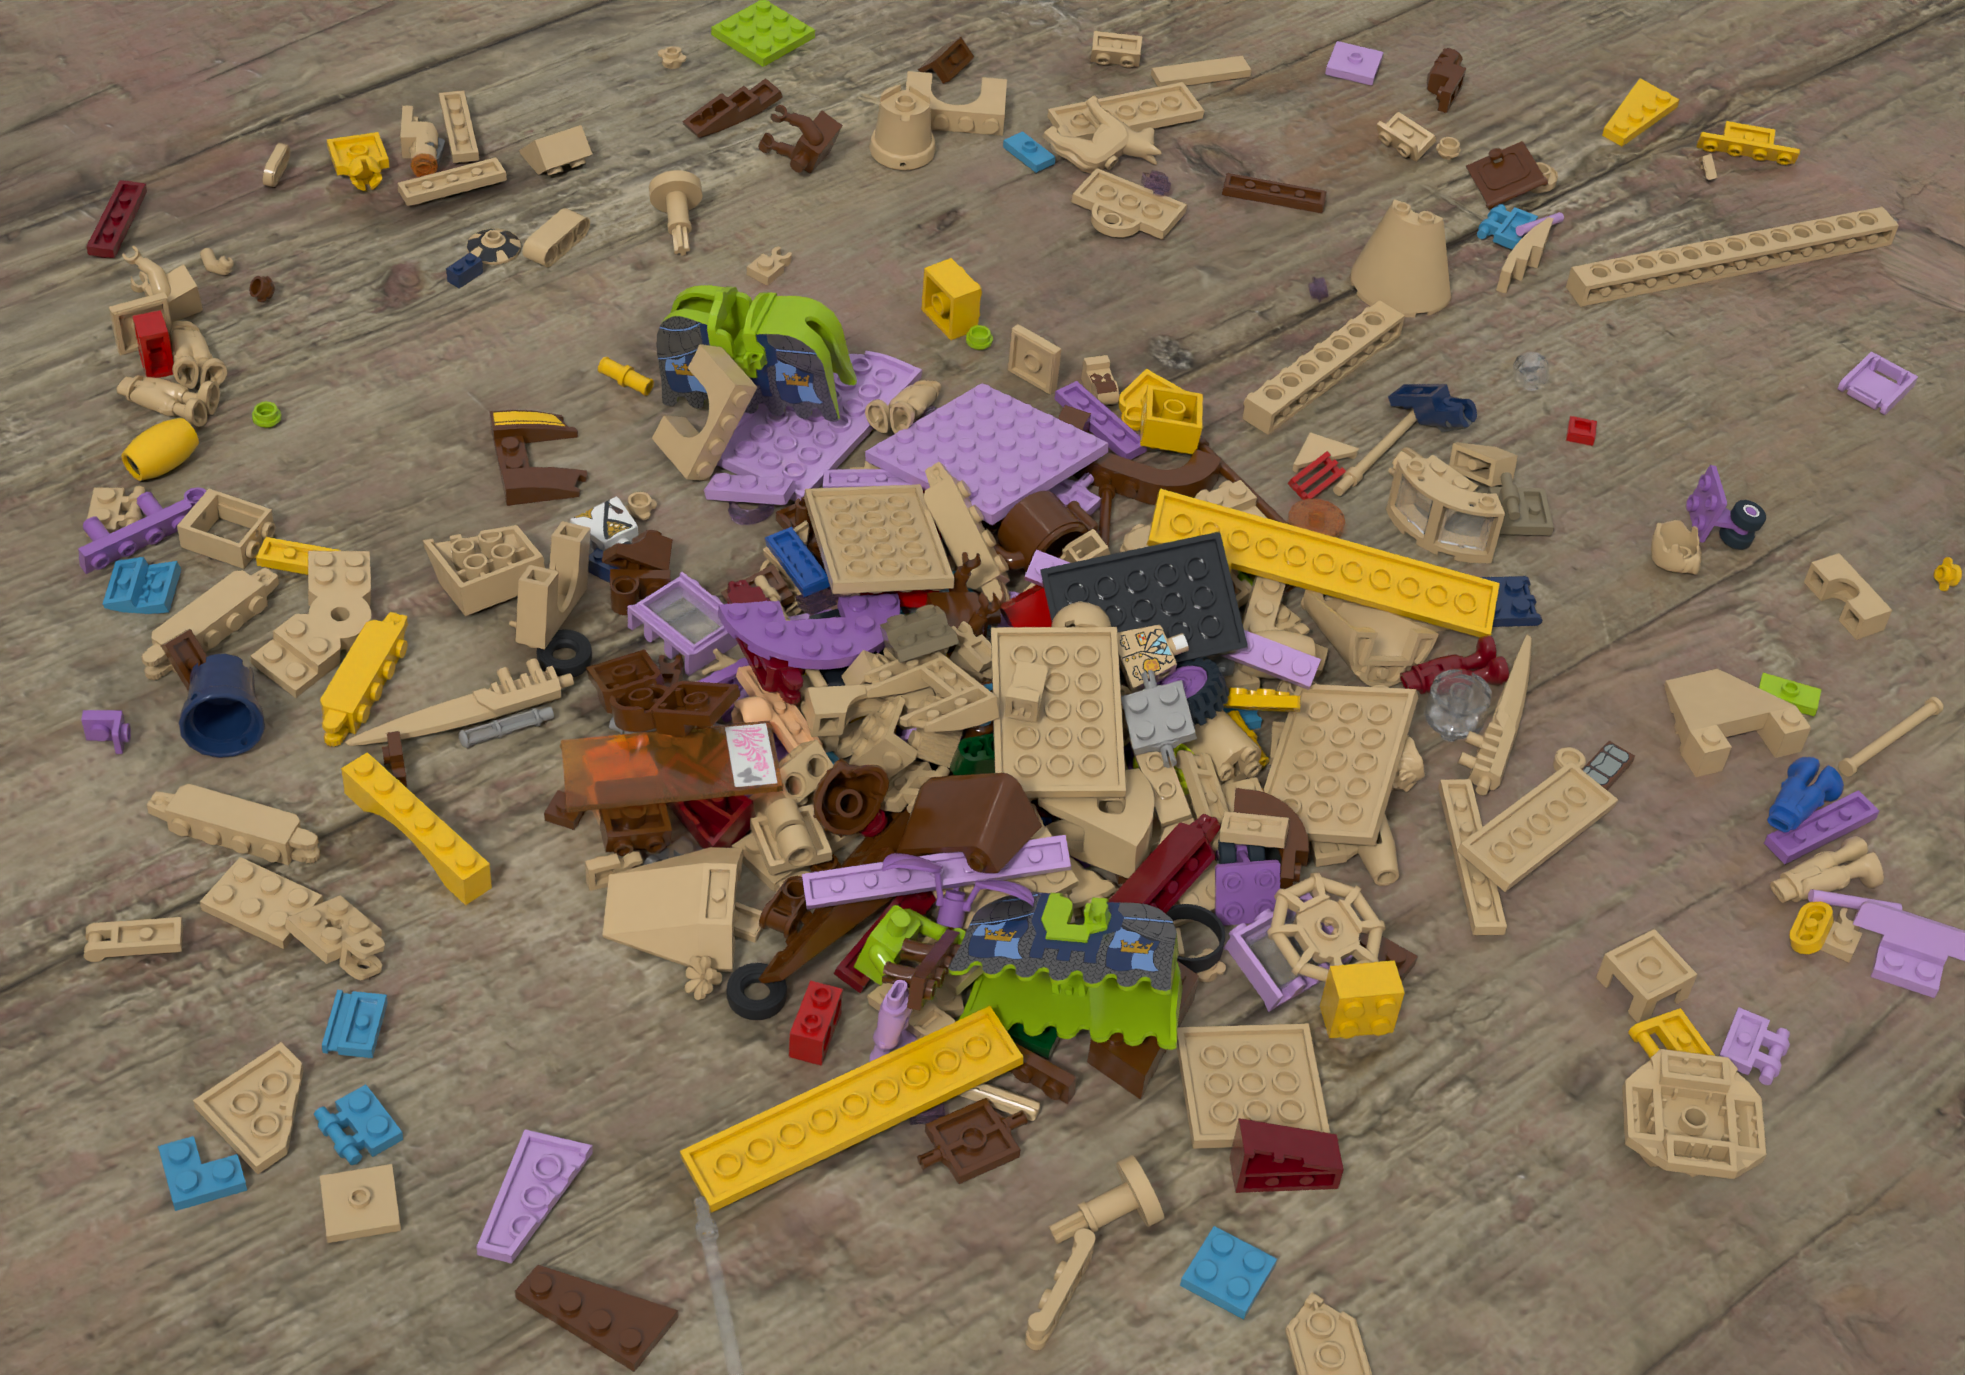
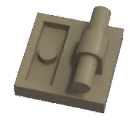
(1524, 509)

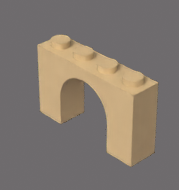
(979, 117)
(728, 396)
(552, 593)

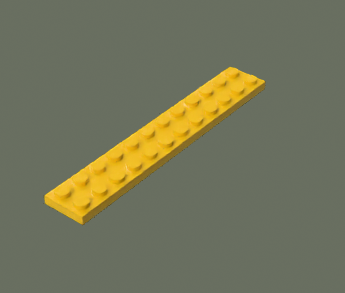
(1332, 565)

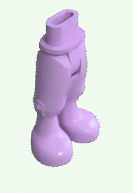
(892, 1022)

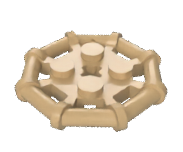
(1318, 910)

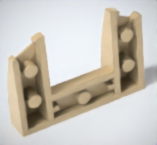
(964, 701)

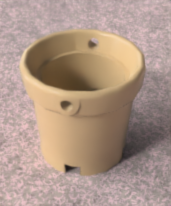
(903, 129)

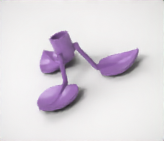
(953, 903)

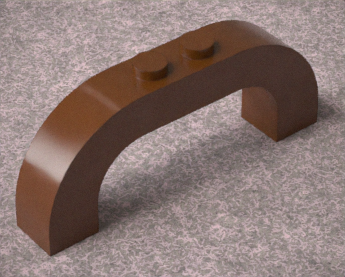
(1142, 481)

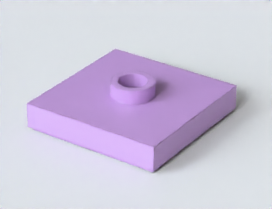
(1354, 63)

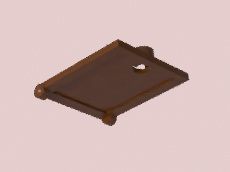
(1507, 178)

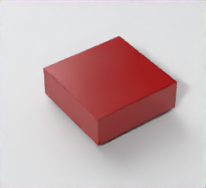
(1581, 430)

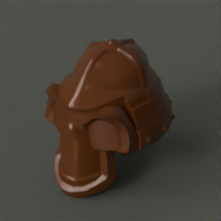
(849, 797)

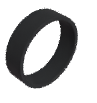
(1208, 918)

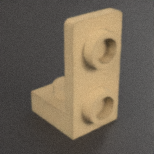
(1026, 692)

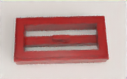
(1330, 466)

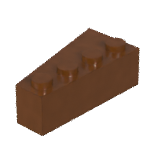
(1136, 1065)

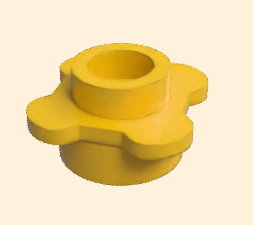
(1947, 574)

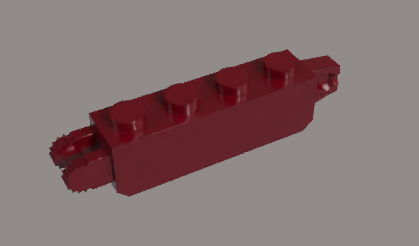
(775, 673)
(1171, 865)

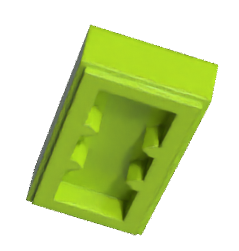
(1802, 696)

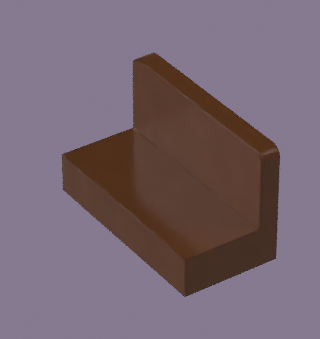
(949, 60)

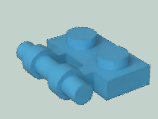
(1504, 233)
(368, 1120)

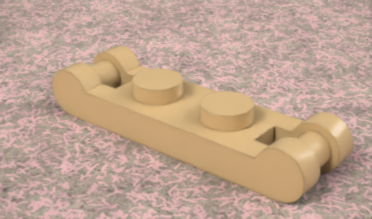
(1203, 786)
(1055, 1301)

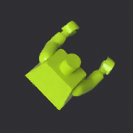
(888, 936)

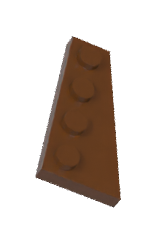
(601, 1316)

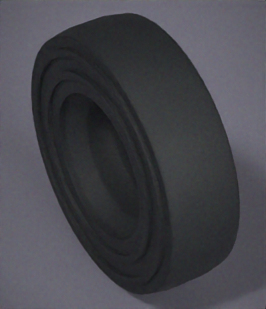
(566, 639)
(750, 1008)

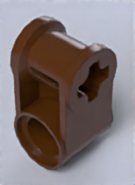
(785, 908)

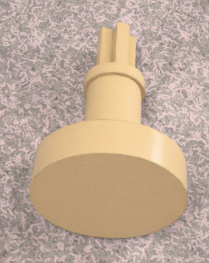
(676, 194)
(1131, 1195)

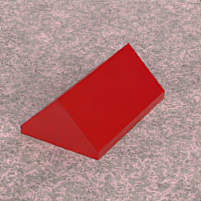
(1027, 609)

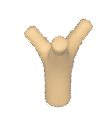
(724, 661)

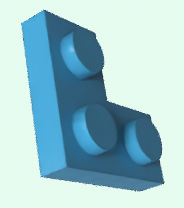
(195, 1182)

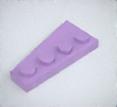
(531, 1188)

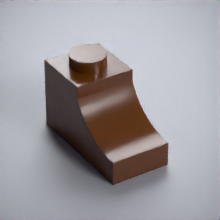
(646, 552)

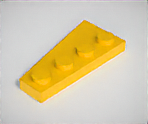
(1638, 112)

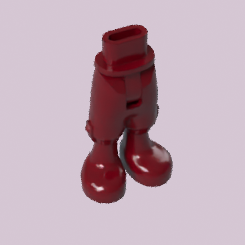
(1483, 661)

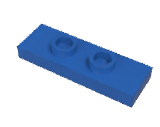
(797, 561)

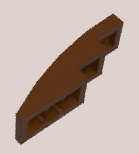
(729, 111)

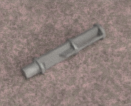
(504, 726)

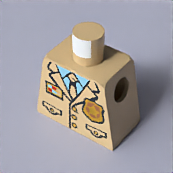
(1148, 650)

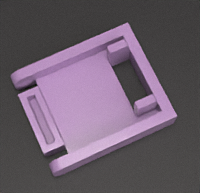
(1875, 389)

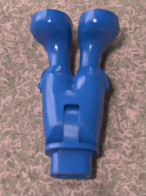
(1796, 800)

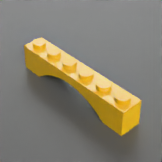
(452, 858)

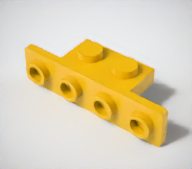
(1748, 141)

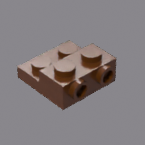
(635, 828)

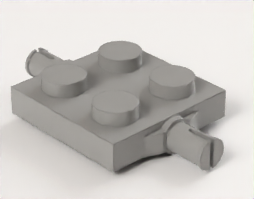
(1158, 718)

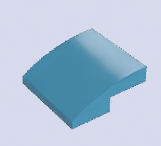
(142, 587)

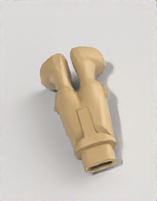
(193, 356)
(172, 398)
(903, 408)
(1825, 875)

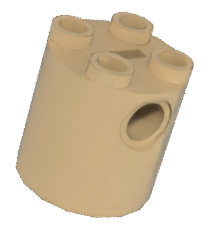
(1230, 748)

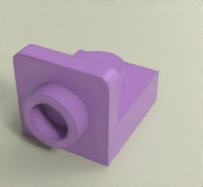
(106, 726)

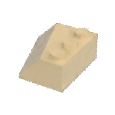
(482, 567)

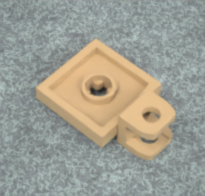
(339, 932)

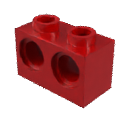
(153, 344)
(815, 1023)

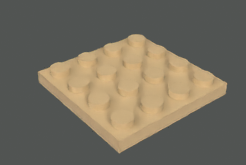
(1248, 1075)

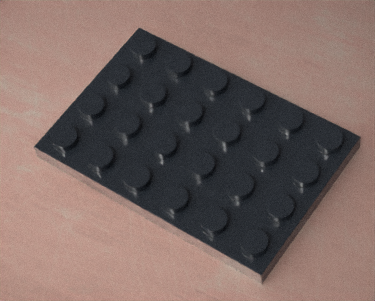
(1168, 584)

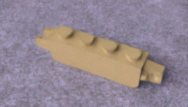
(964, 532)
(212, 616)
(235, 824)

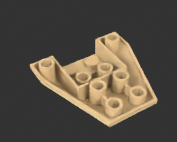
(678, 907)

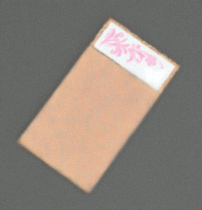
(668, 768)

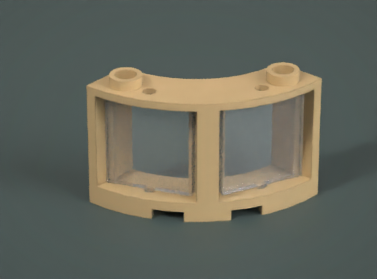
(1444, 514)

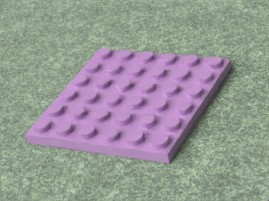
(993, 446)

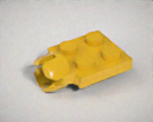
(359, 158)

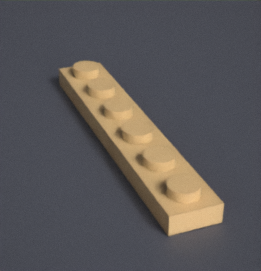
(1479, 891)

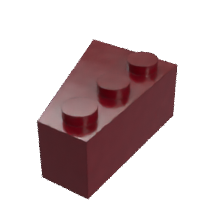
(716, 820)
(1283, 1158)

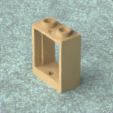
(217, 505)

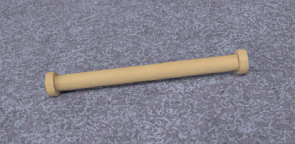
(1849, 766)

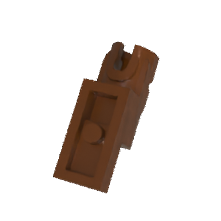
(1446, 78)

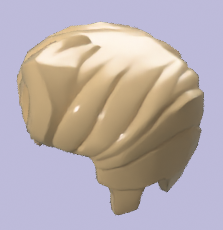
(1676, 547)

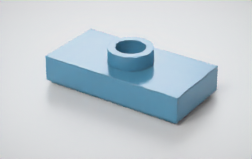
(1029, 151)

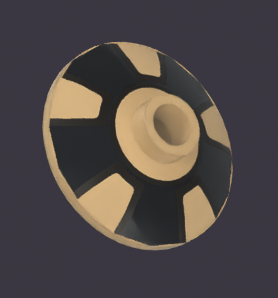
(494, 246)

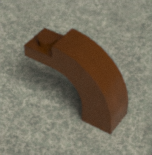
(1296, 846)

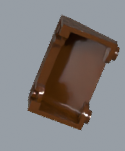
(972, 815)

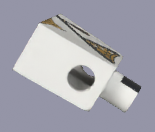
(609, 524)

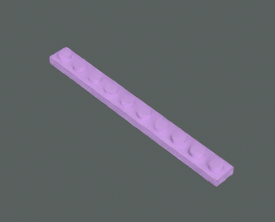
(1261, 652)

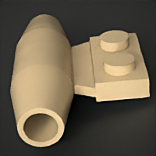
(1378, 859)

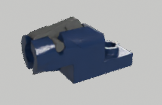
(1435, 406)

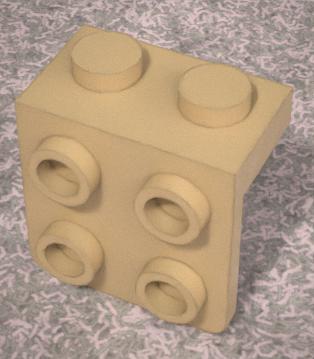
(878, 742)

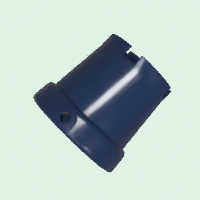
(221, 708)

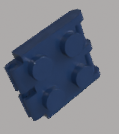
(1512, 604)

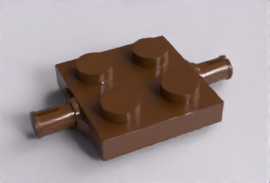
(972, 1140)

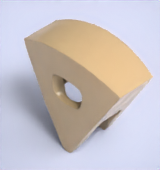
(1107, 830)

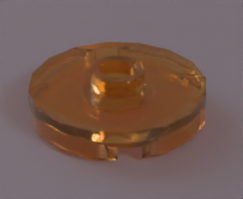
(1317, 516)

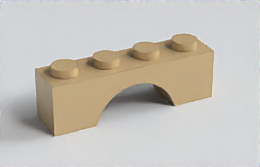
(835, 706)

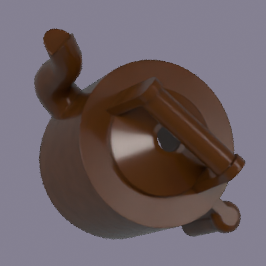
(1040, 524)

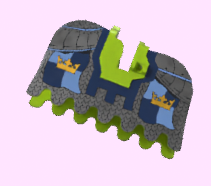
(778, 341)
(1093, 976)

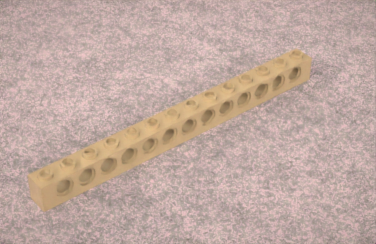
(1730, 256)

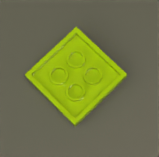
(763, 32)

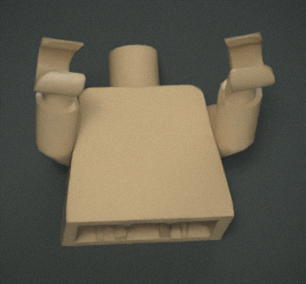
(177, 285)

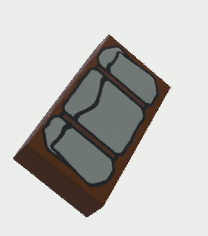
(1609, 764)

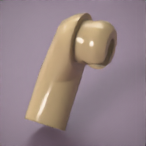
(220, 266)

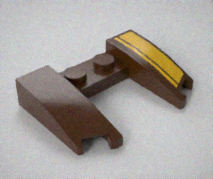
(531, 484)

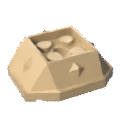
(1694, 1115)

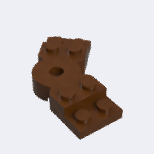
(640, 701)

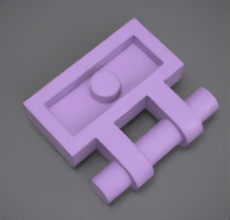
(1743, 1044)

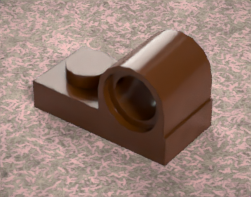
(631, 585)

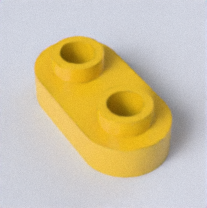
(1811, 927)

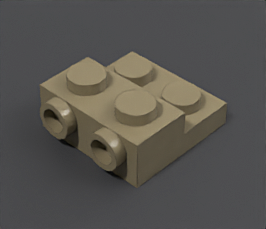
(918, 633)

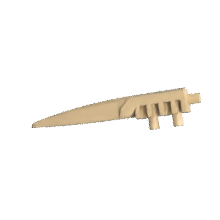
(476, 707)
(1500, 733)

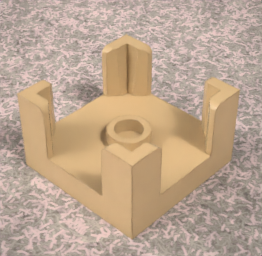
(1648, 971)

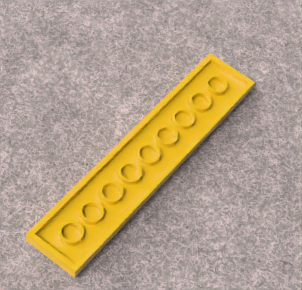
(850, 1108)

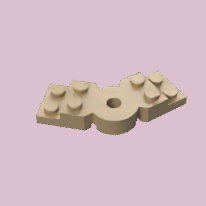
(311, 643)

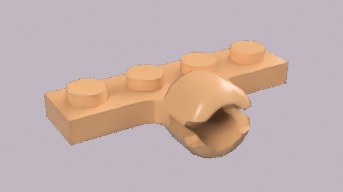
(765, 706)

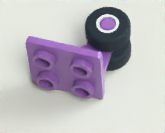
(1708, 510)
(1244, 882)

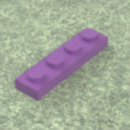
(1103, 422)
(1822, 827)

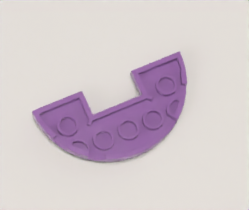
(812, 642)

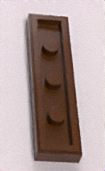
(1274, 193)

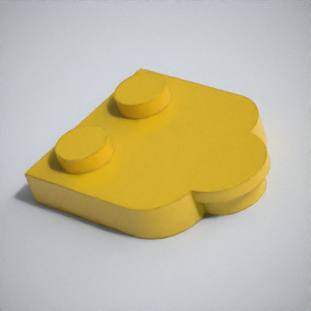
(1133, 396)

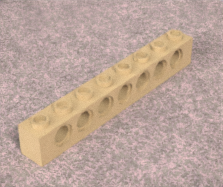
(1322, 367)

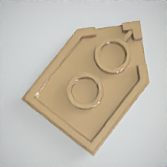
(1326, 1341)

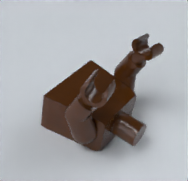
(813, 144)
(964, 605)

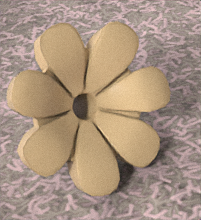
(701, 977)

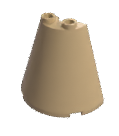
(1405, 263)
(1368, 639)

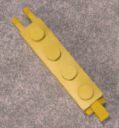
(362, 677)

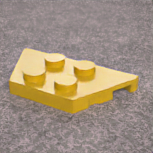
(1262, 700)

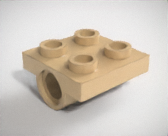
(790, 837)

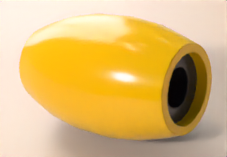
(160, 449)

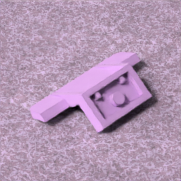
(1910, 947)

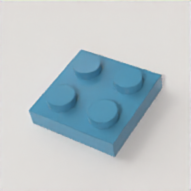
(1228, 1272)

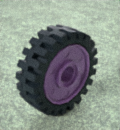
(1203, 687)

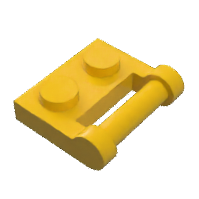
(1673, 1030)

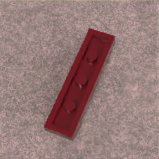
(116, 219)

